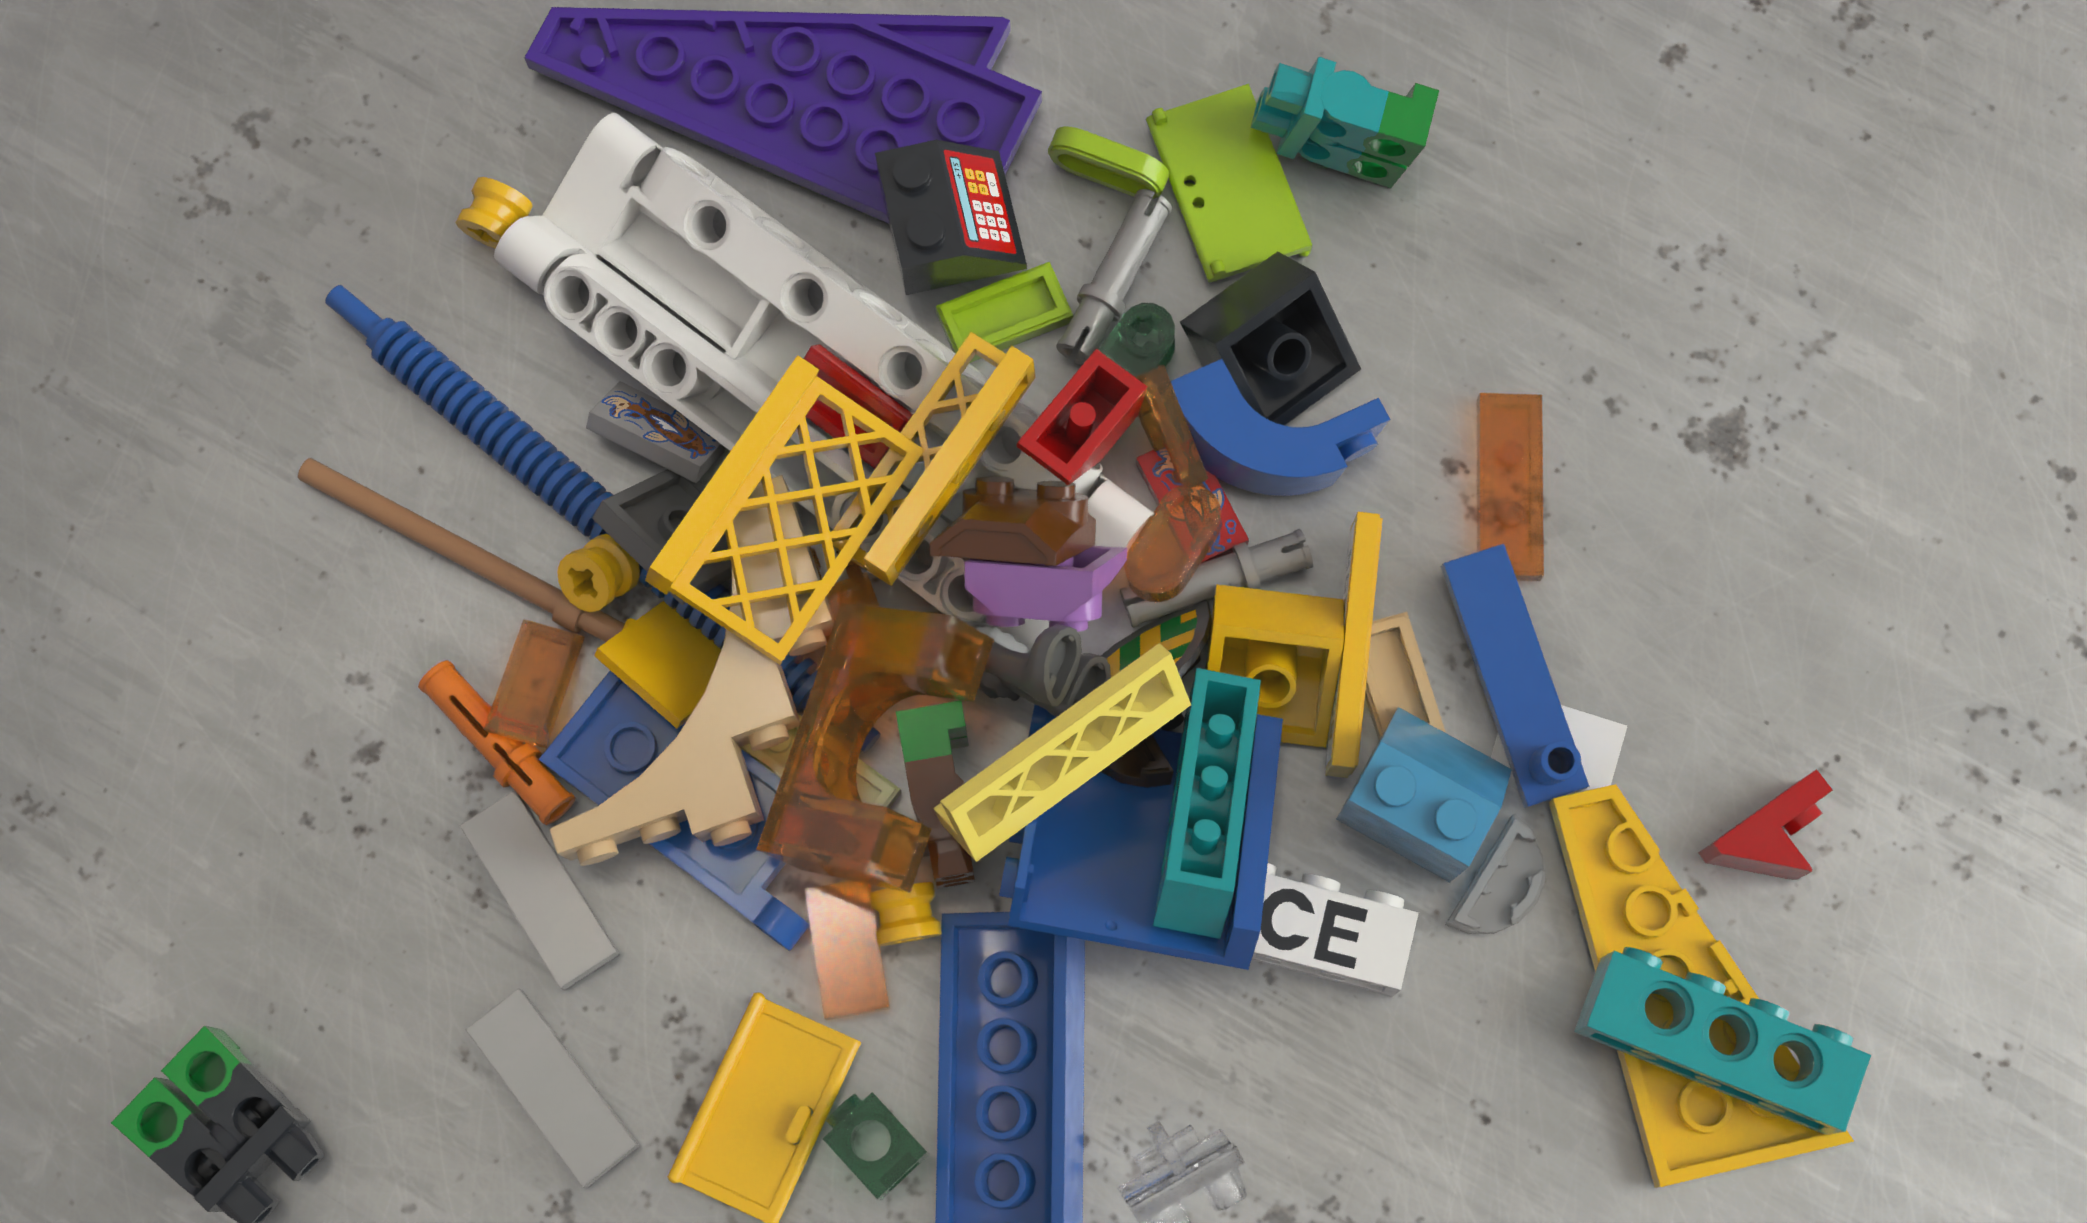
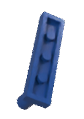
(1514, 675)

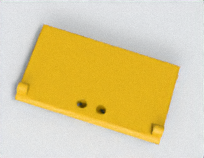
(761, 1107)

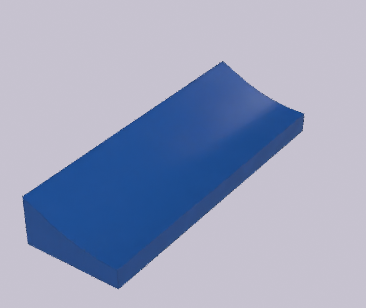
(1009, 1073)

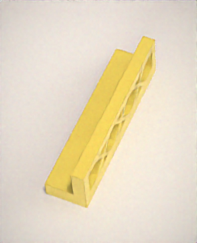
(1064, 753)

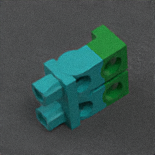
(1345, 121)

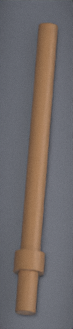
(458, 550)

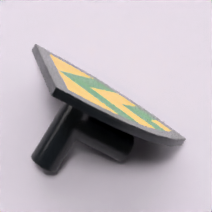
(1180, 632)

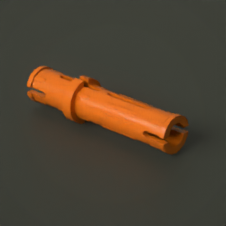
(513, 761)

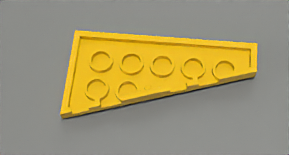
(1636, 902)

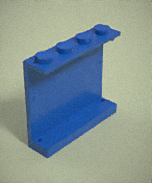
(1099, 853)

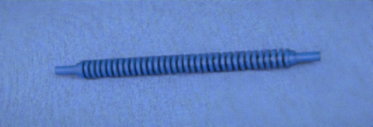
(522, 452)

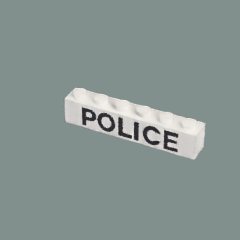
(1335, 934)

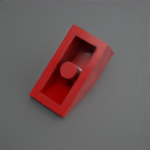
(1084, 418)

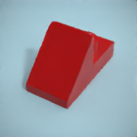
(1759, 840)

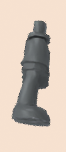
(1048, 675)

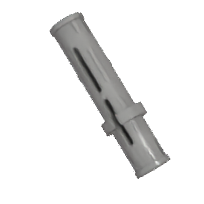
(1103, 298)
(1242, 568)

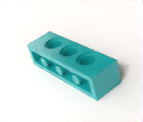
(1208, 804)
(1829, 1066)

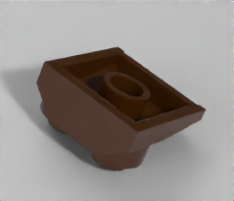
(1018, 523)

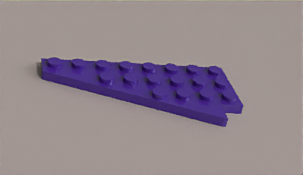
(797, 87)

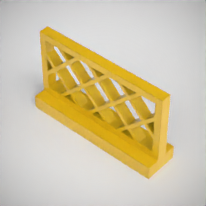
(738, 478)

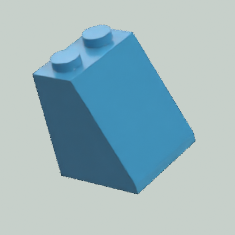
(1426, 796)

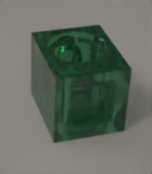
(890, 1170)

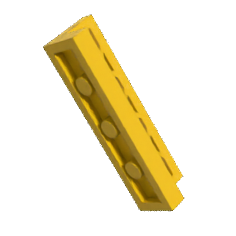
(949, 462)

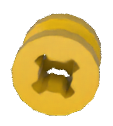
(492, 211)
(597, 574)
(905, 915)

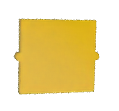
(662, 661)

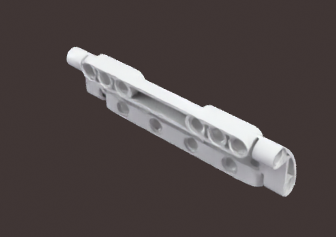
(748, 293)

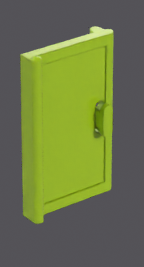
(1240, 195)

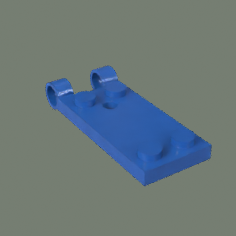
(614, 743)

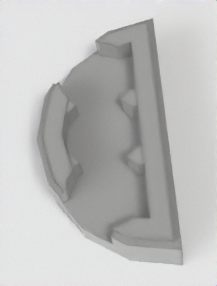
(1504, 884)

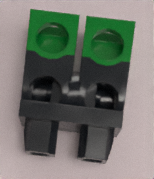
(245, 1133)

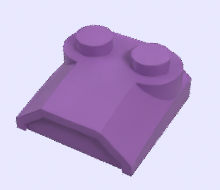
(1059, 593)

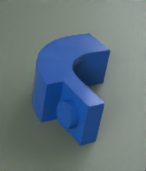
(1265, 455)

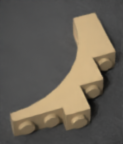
(745, 703)

